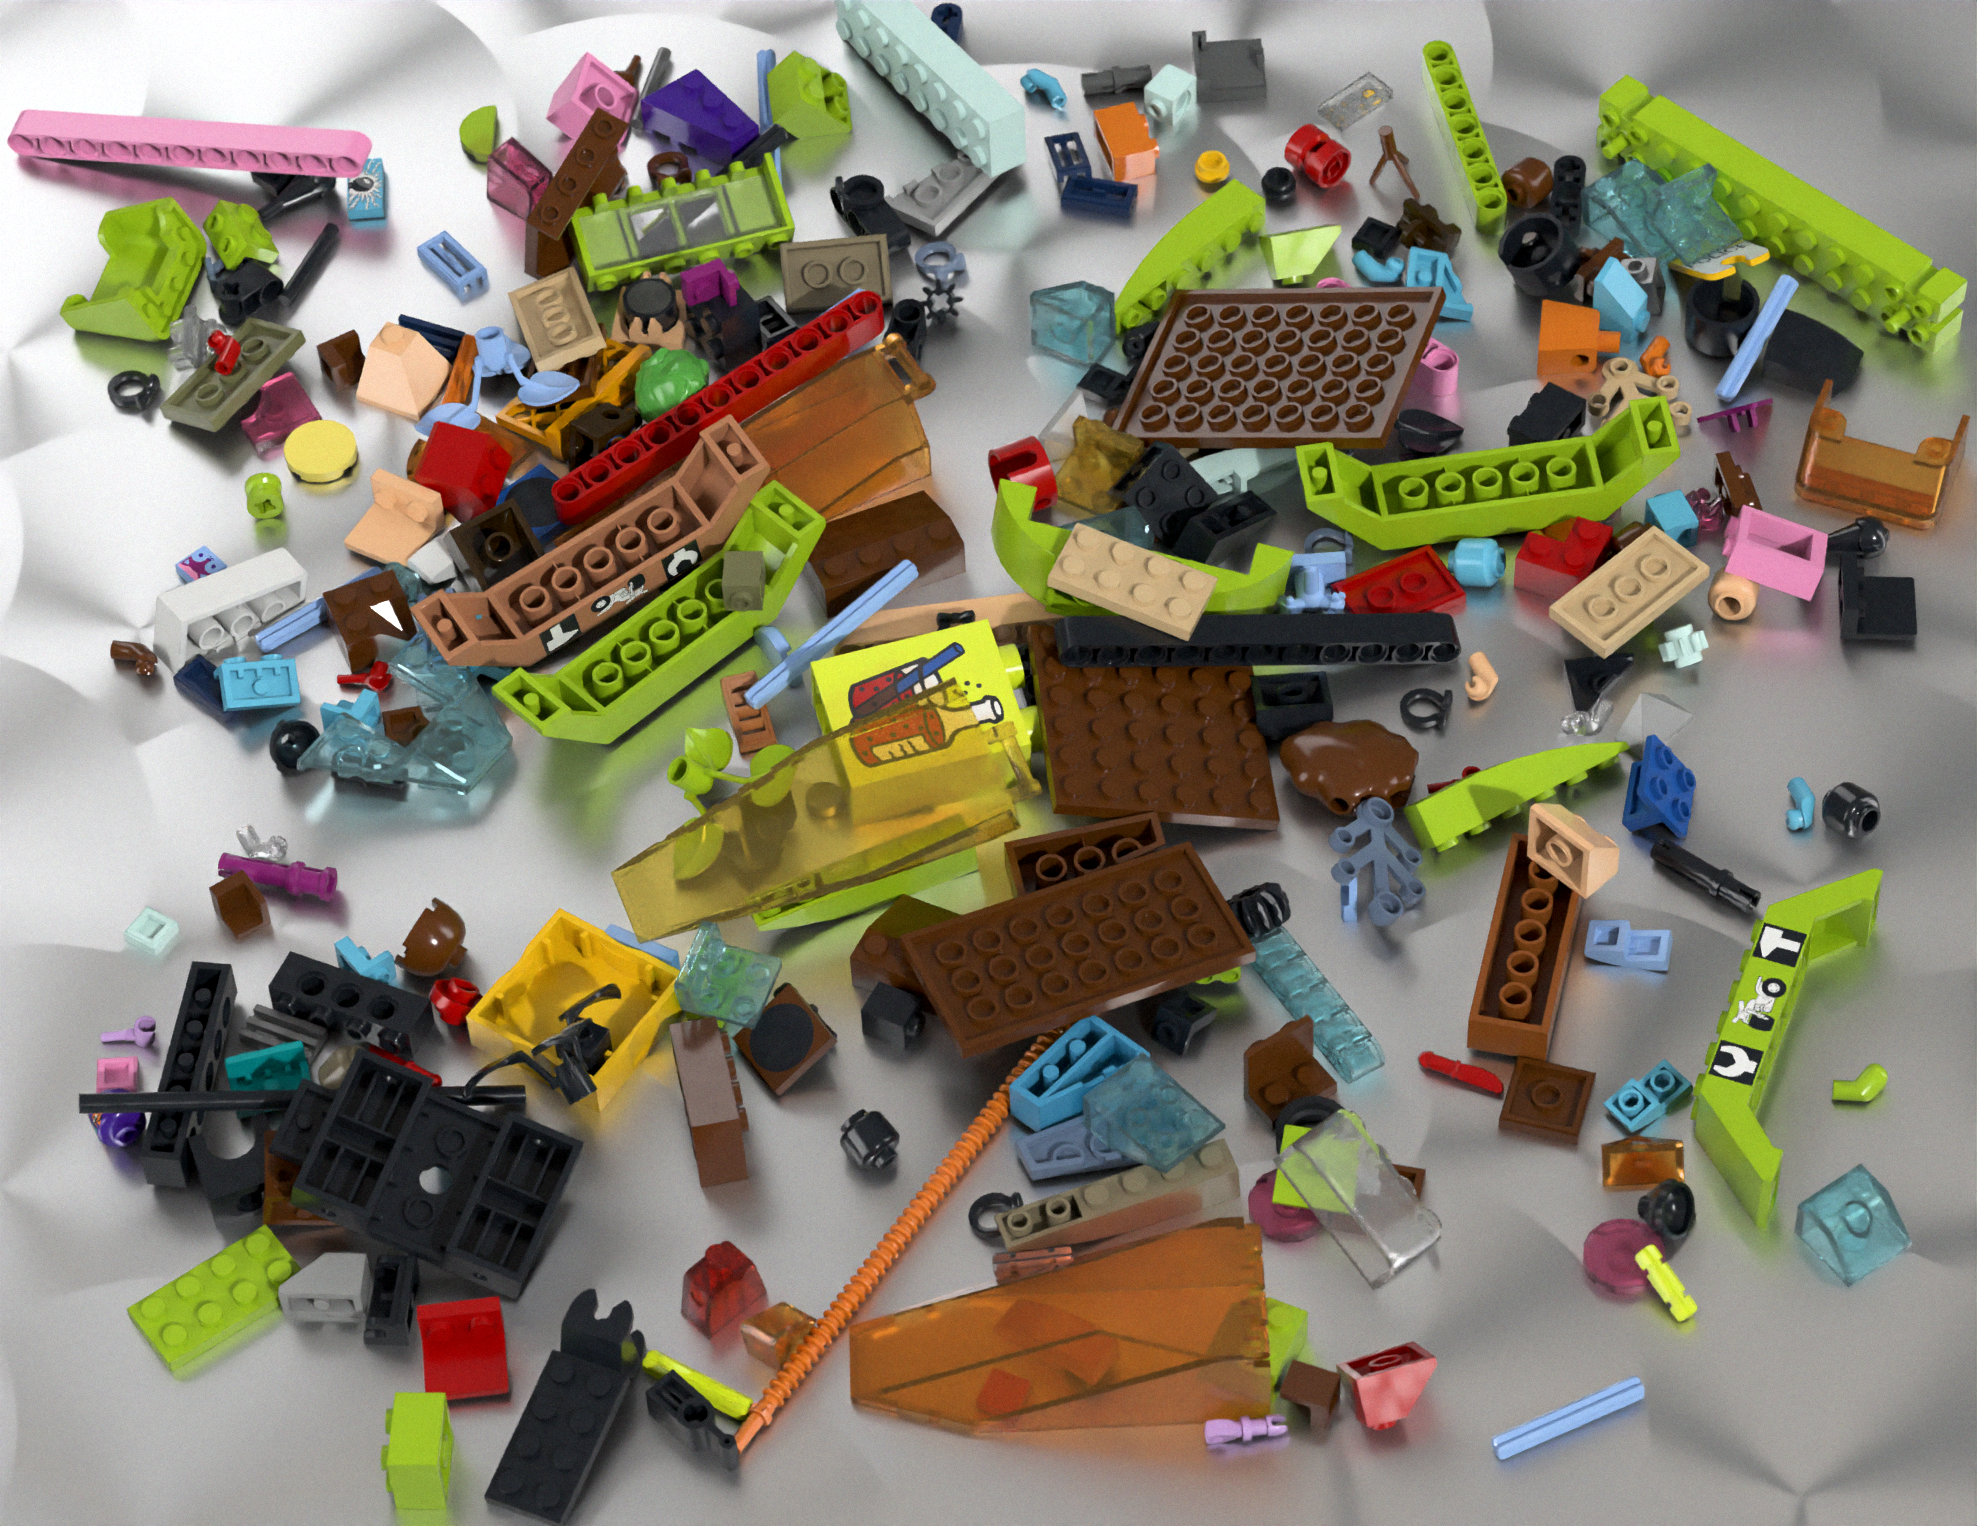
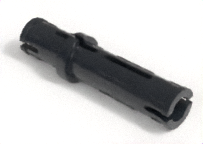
(1718, 882)

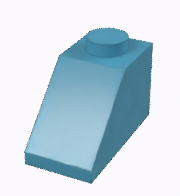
(1620, 301)

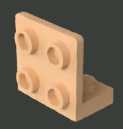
(398, 521)

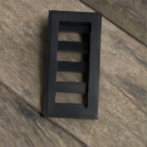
(774, 325)

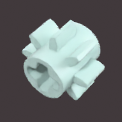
(1683, 645)

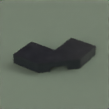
(1107, 385)

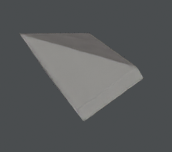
(1058, 434)
(1651, 716)

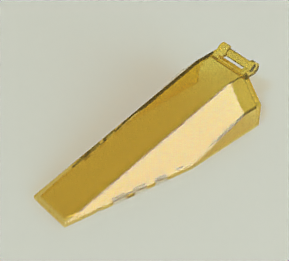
(835, 817)

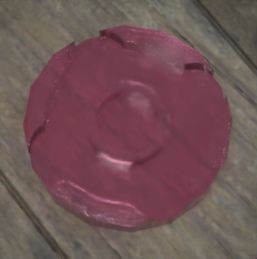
(1276, 1220)
(1611, 1255)

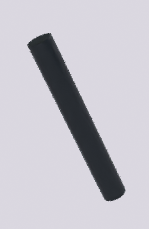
(308, 264)

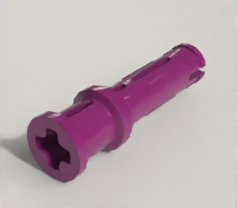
(294, 877)

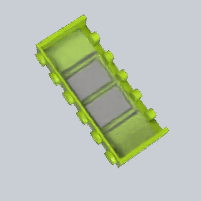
(681, 225)

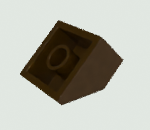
(493, 546)

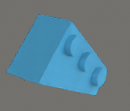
(1073, 1066)

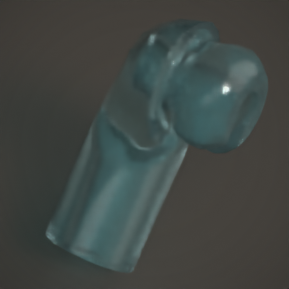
(409, 581)

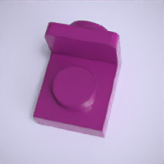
(708, 282)

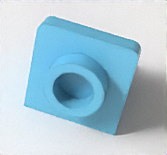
(359, 961)

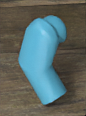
(1379, 272)

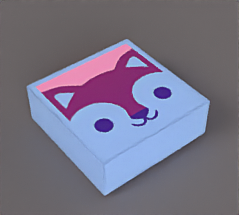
(199, 564)

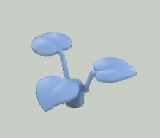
(497, 356)

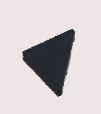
(1594, 677)

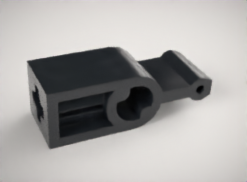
(690, 1418)

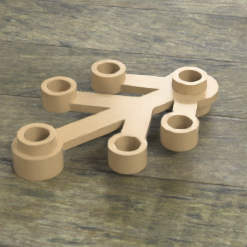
(1623, 376)

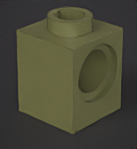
(743, 580)

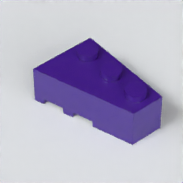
(699, 116)

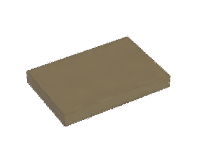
(828, 270)

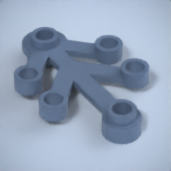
(1376, 818)

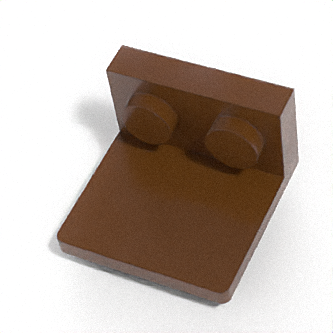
(1284, 1070)
(279, 1180)

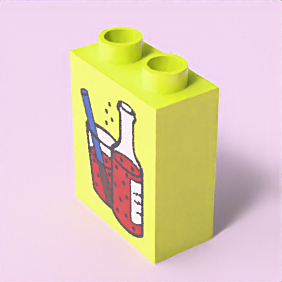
(882, 675)

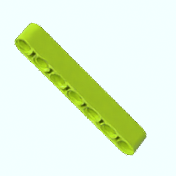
(1464, 137)

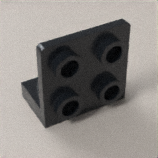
(1163, 491)
(1874, 604)

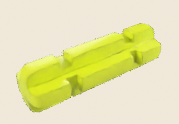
(1666, 1282)

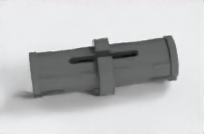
(1115, 79)

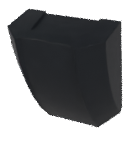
(1809, 352)

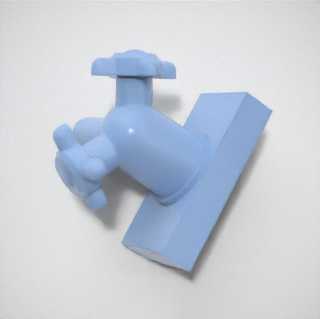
(1309, 578)

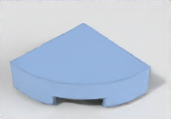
(1349, 901)

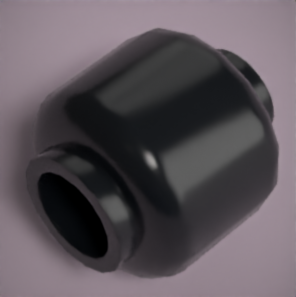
(1851, 810)
(869, 1139)

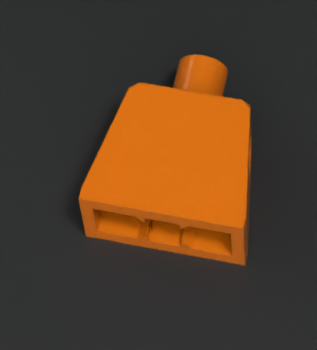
(1572, 339)

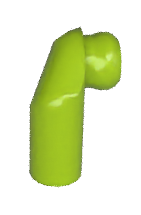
(1864, 1087)

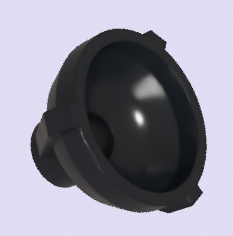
(300, 737)
(1668, 1209)

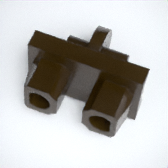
(1423, 229)

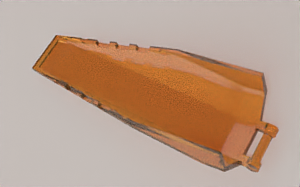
(836, 436)

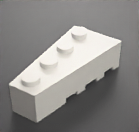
(225, 606)

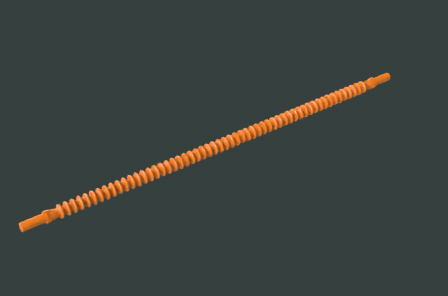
(761, 1413)

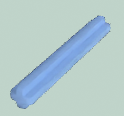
(1756, 338)
(300, 619)
(1567, 1417)

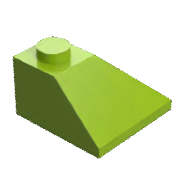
(1297, 251)

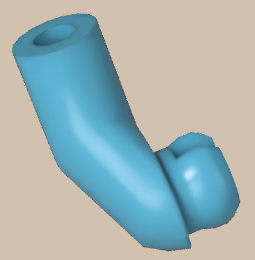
(1047, 83)
(1805, 802)

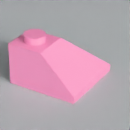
(585, 89)

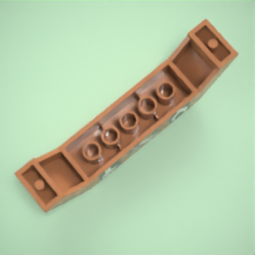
(605, 564)

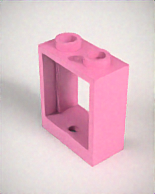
(1775, 552)

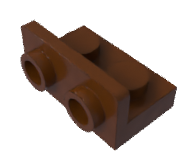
(1733, 485)

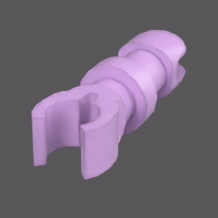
(1226, 1430)

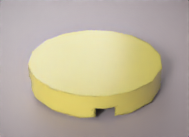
(320, 450)

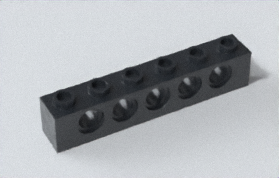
(189, 1067)

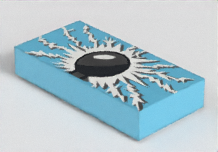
(366, 191)

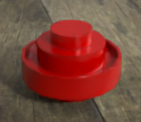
(454, 999)

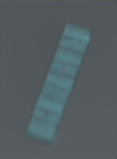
(1307, 992)

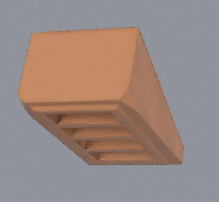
(732, 694)

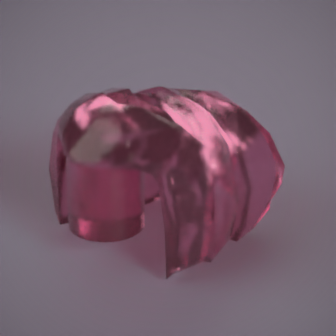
(1708, 514)

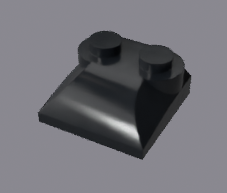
(1290, 702)

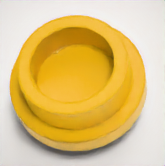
(1212, 167)

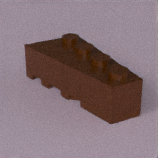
(711, 1100)

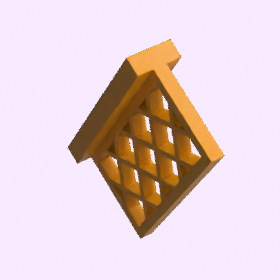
(614, 387)

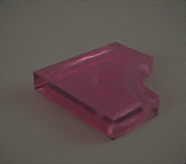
(281, 411)

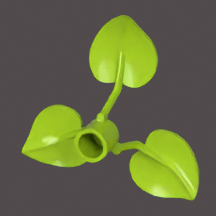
(710, 752)

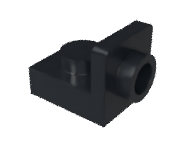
(1180, 1019)

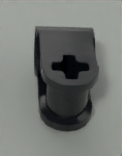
(248, 288)
(910, 322)

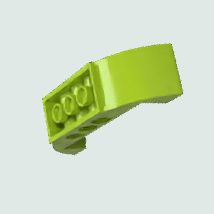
(1032, 548)

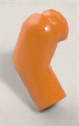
(1652, 360)

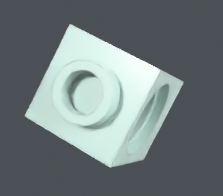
(1170, 94)

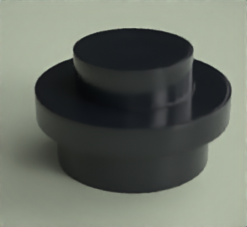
(1278, 183)

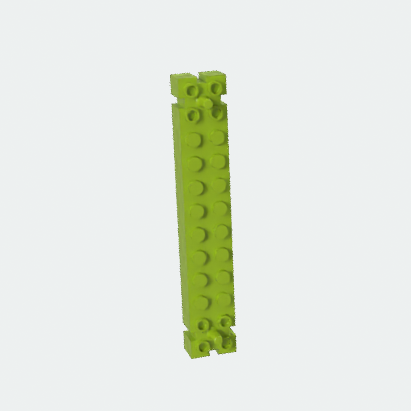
(1788, 216)

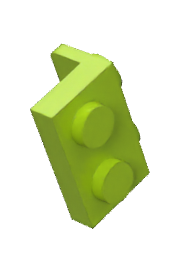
(238, 233)

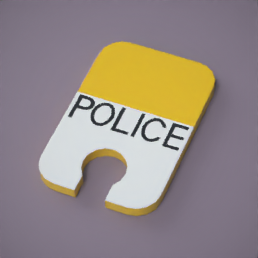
(1718, 264)

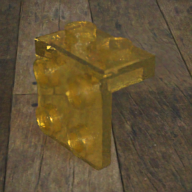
(1095, 465)

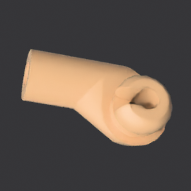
(1485, 677)

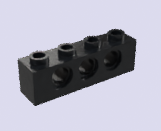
(351, 1004)

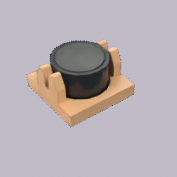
(651, 313)

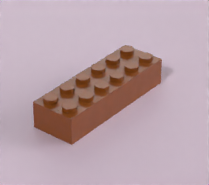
(1523, 959)

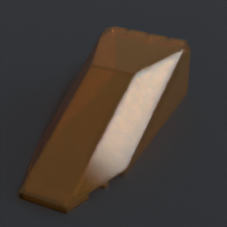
(1085, 1343)

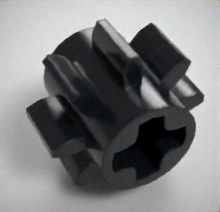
(950, 301)

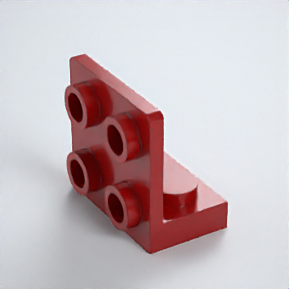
(464, 1348)

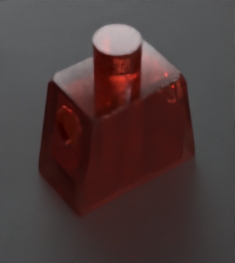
(720, 1288)

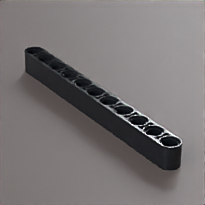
(1261, 640)

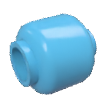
(1477, 562)

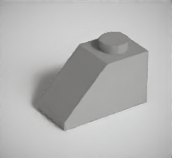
(328, 1287)

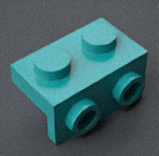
(267, 1069)

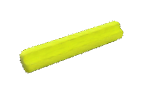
(718, 1394)

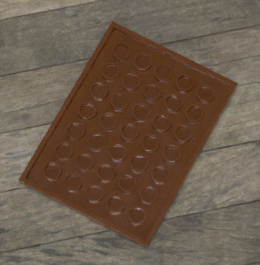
(1280, 367)

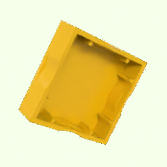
(557, 971)

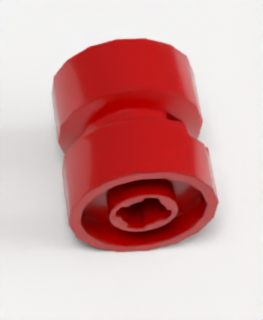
(1317, 155)

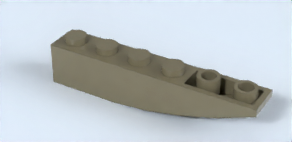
(1123, 1202)

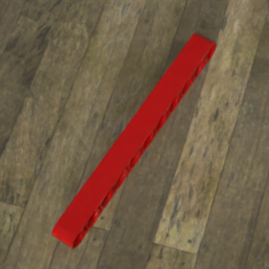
(737, 393)

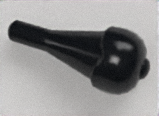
(297, 190)
(1864, 536)

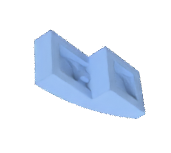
(1619, 945)

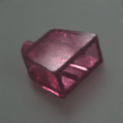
(516, 179)

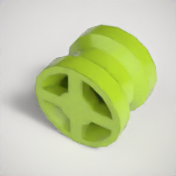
(264, 495)

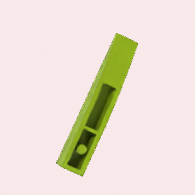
(1189, 250)
(1501, 790)
(868, 895)

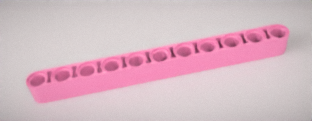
(190, 143)

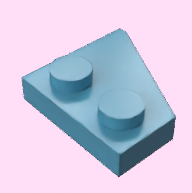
(1434, 269)

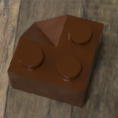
(370, 620)

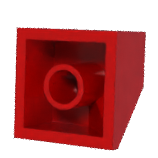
(1561, 556)

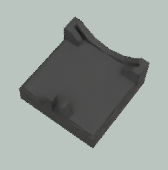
(1228, 69)

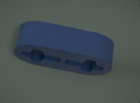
(955, 16)

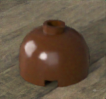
(434, 942)

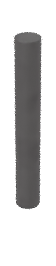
(651, 83)

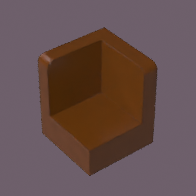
(342, 360)
(240, 905)
(1312, 1388)

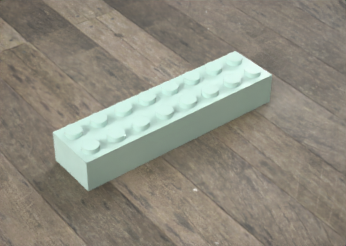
(938, 80)

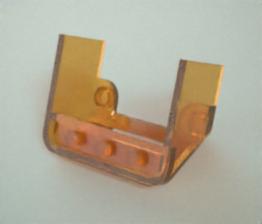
(1874, 477)

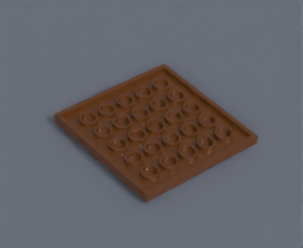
(1152, 741)

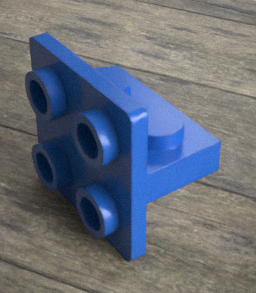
(1659, 790)

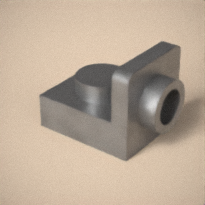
(1650, 278)

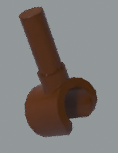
(628, 74)

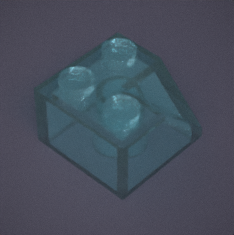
(1074, 321)

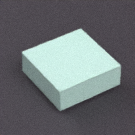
(151, 931)

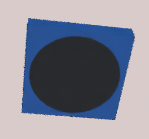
(535, 500)

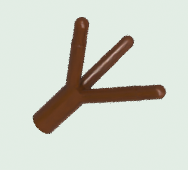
(1391, 153)

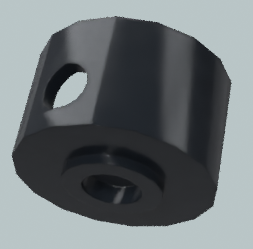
(1545, 261)
(1718, 322)

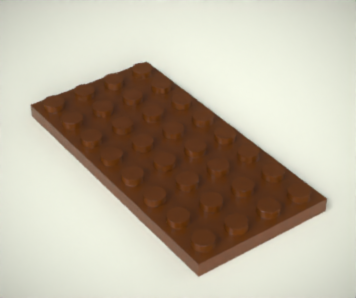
(1076, 949)

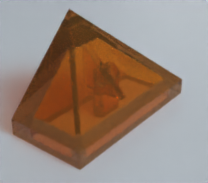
(1642, 1161)

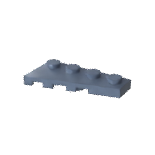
(1066, 1151)

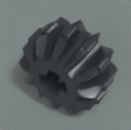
(1260, 908)

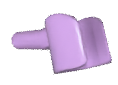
(141, 1033)

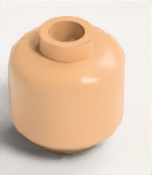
(1732, 595)

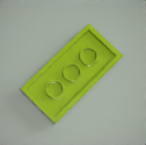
(214, 1298)

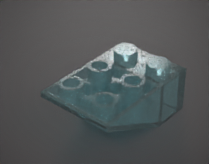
(1148, 1116)

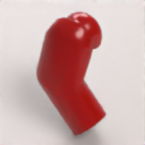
(226, 348)

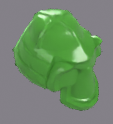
(668, 381)

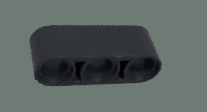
(873, 221)

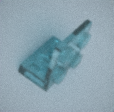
(1690, 217)
(725, 979)

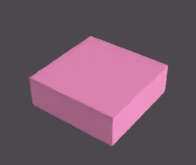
(118, 1073)

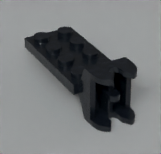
(568, 1412)

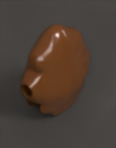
(1350, 764)

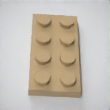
(557, 320)
(1132, 581)
(1629, 592)

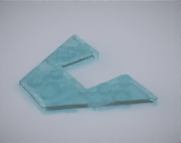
(447, 754)

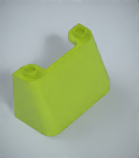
(148, 274)

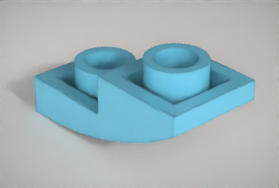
(1649, 1098)

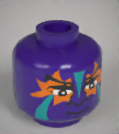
(114, 1126)

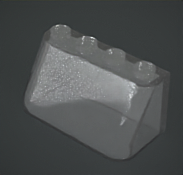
(1359, 1197)

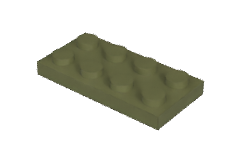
(212, 398)

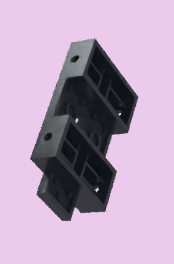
(385, 1128)

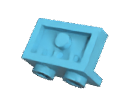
(258, 683)

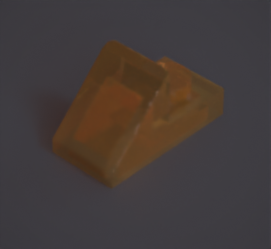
(773, 1331)

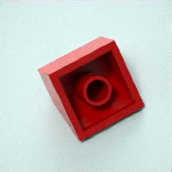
(464, 468)

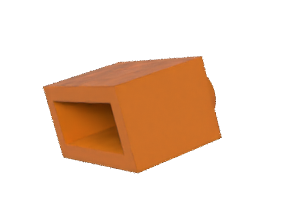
(1125, 141)

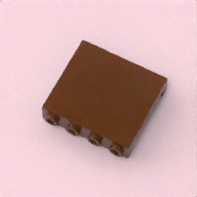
(573, 187)

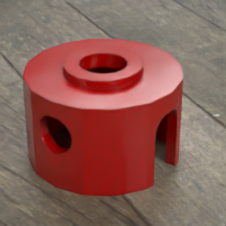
(1028, 464)

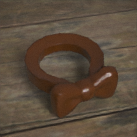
(683, 175)

